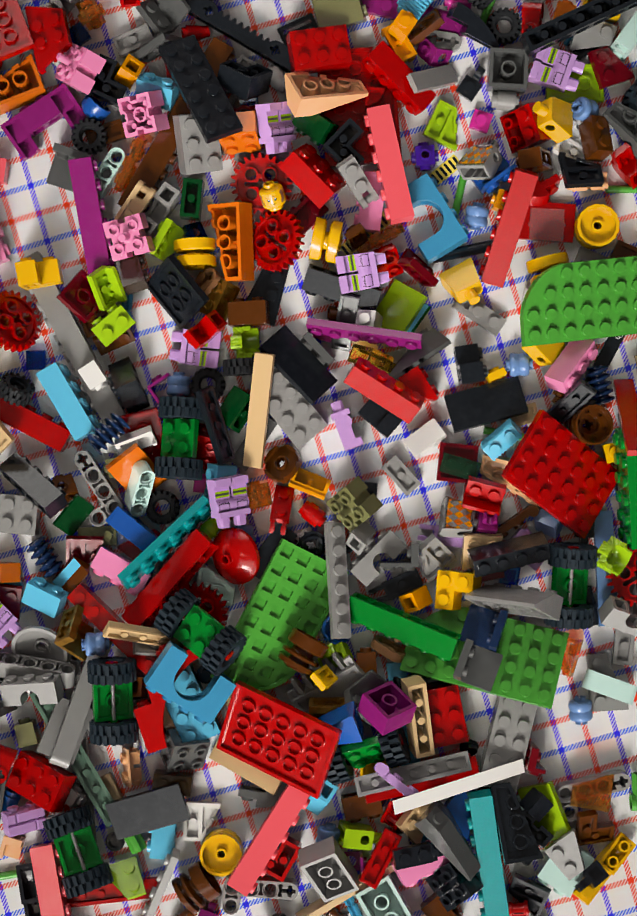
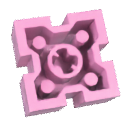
(79, 68)
(143, 113)
(128, 236)

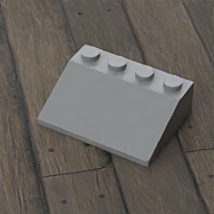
(518, 600)

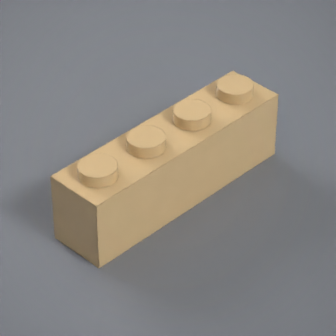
(420, 729)

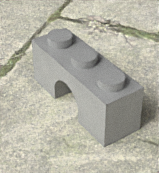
(164, 203)
(387, 543)
(617, 615)
(46, 686)

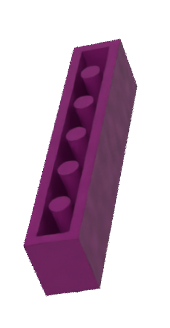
(90, 212)

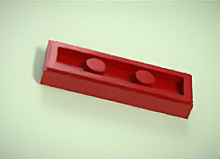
(380, 858)

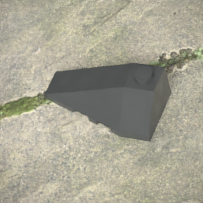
(624, 123)
(432, 344)
(443, 831)

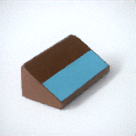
(71, 574)

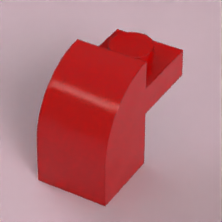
(625, 164)
(544, 190)
(205, 330)

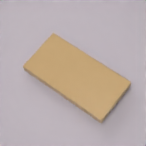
(246, 771)

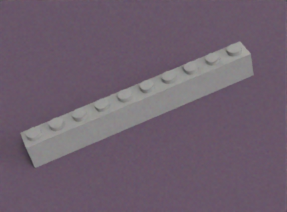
(75, 346)

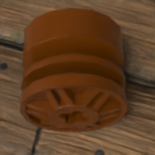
(597, 424)
(303, 651)
(195, 888)

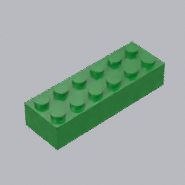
(627, 491)

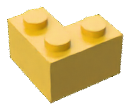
(38, 274)
(450, 588)

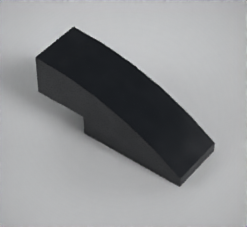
(472, 25)
(28, 889)

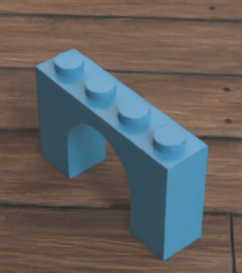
(452, 234)
(203, 705)

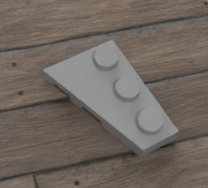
(600, 663)

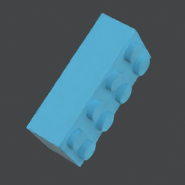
(67, 400)
(186, 725)

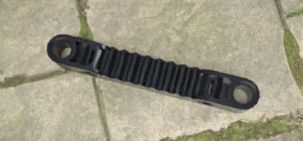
(239, 34)

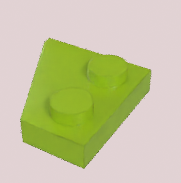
(128, 878)

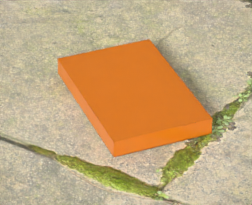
(122, 465)

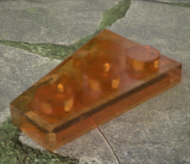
(136, 154)

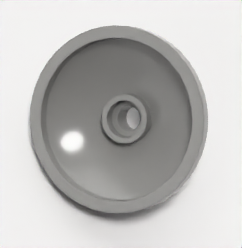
(38, 642)

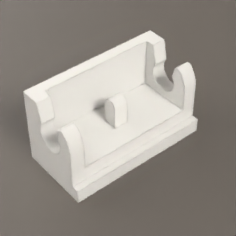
(143, 437)
(425, 438)

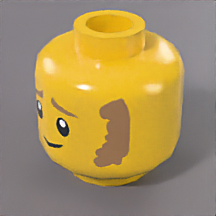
(272, 196)

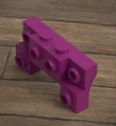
(40, 116)

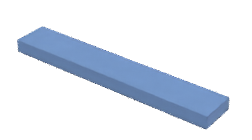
(602, 532)

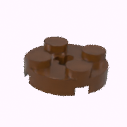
(288, 470)

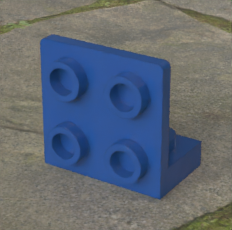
(501, 175)

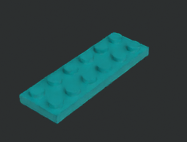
(164, 543)

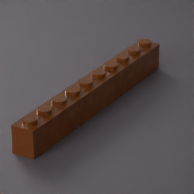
(163, 149)

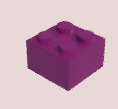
(387, 707)

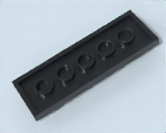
(200, 89)

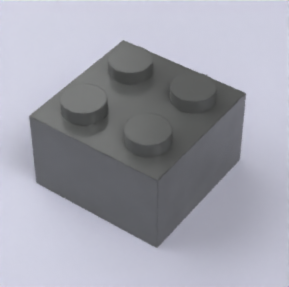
(507, 70)

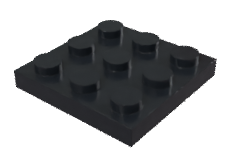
(177, 291)

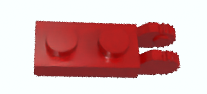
(281, 507)

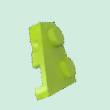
(442, 125)

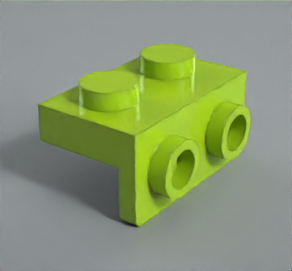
(163, 242)
(106, 287)
(112, 325)

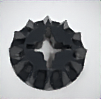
(319, 541)

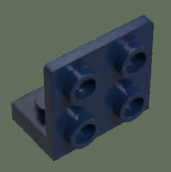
(484, 627)

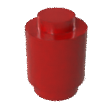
(312, 514)

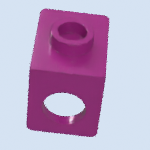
(430, 53)
(156, 381)
(360, 860)

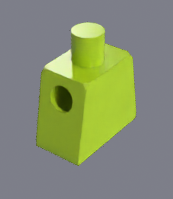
(357, 835)

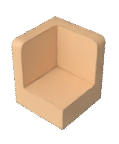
(12, 846)

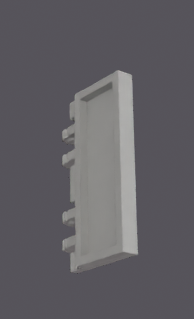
(347, 672)

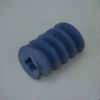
(598, 381)
(107, 432)
(44, 557)

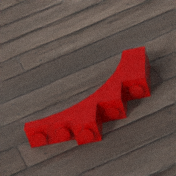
(151, 713)

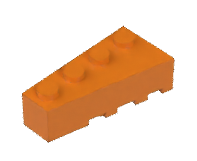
(21, 85)
(235, 239)

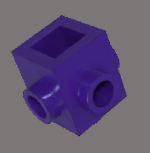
(421, 163)

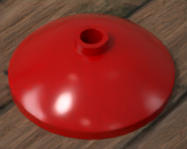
(237, 556)

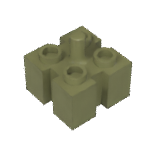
(354, 504)

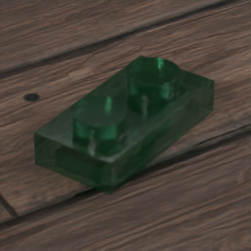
(459, 466)

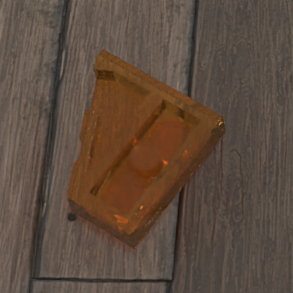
(377, 239)
(571, 656)
(593, 794)

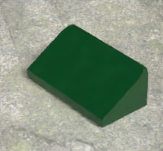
(73, 515)

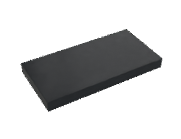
(298, 364)
(486, 404)
(148, 811)

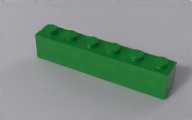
(403, 626)

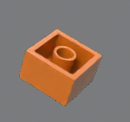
(245, 140)

